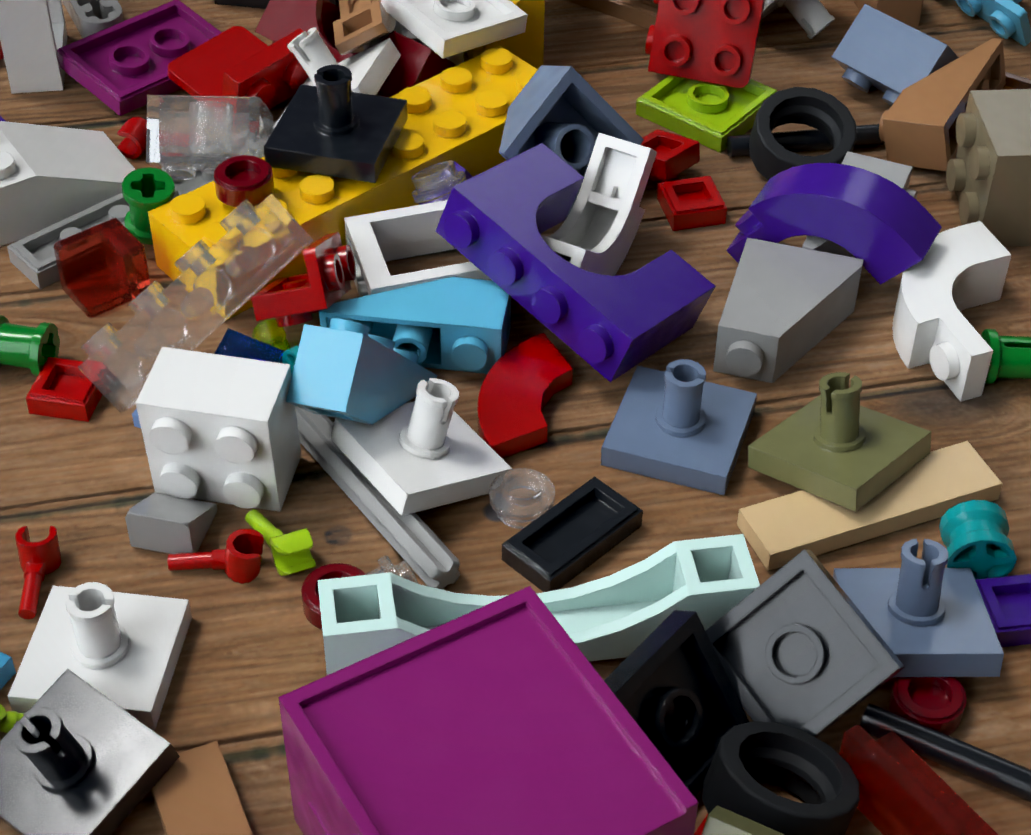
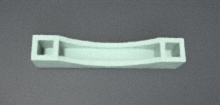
(600, 616)

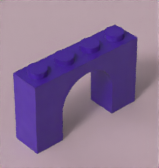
(601, 317)

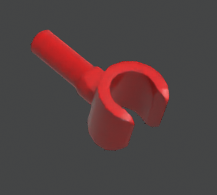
(135, 137)
(239, 559)
(36, 561)

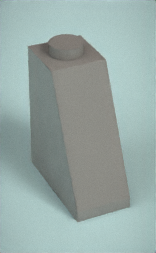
(782, 307)

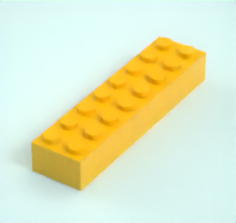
(449, 118)

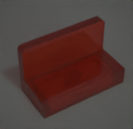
(903, 792)

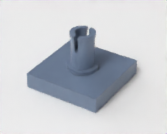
(679, 427)
(927, 614)

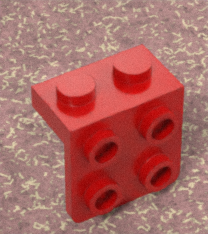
(705, 40)
(240, 67)

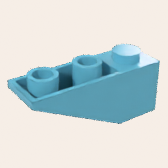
(443, 321)
(352, 373)

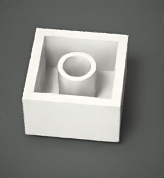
(219, 428)

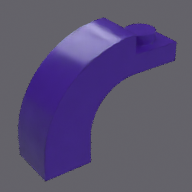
(844, 206)

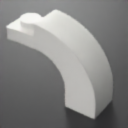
(607, 207)
(957, 273)

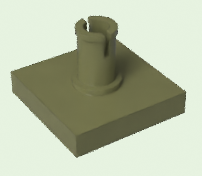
(839, 446)

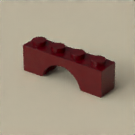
(413, 67)

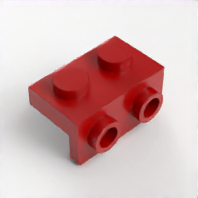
(297, 296)

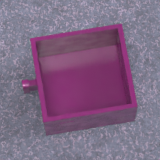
(477, 735)

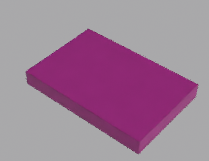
(134, 55)

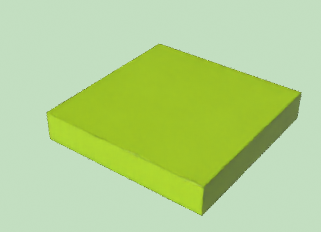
(703, 109)

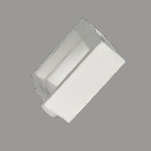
(29, 43)
(396, 236)

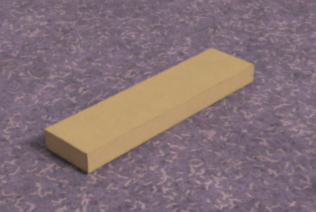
(802, 520)

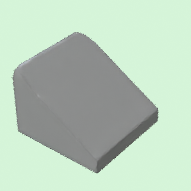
(169, 523)

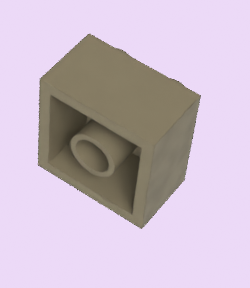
(995, 164)

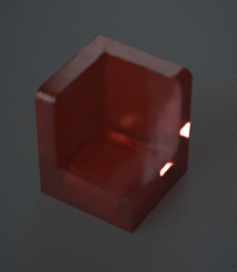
(102, 267)

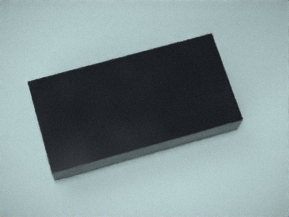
(571, 535)

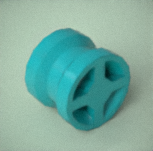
(978, 539)

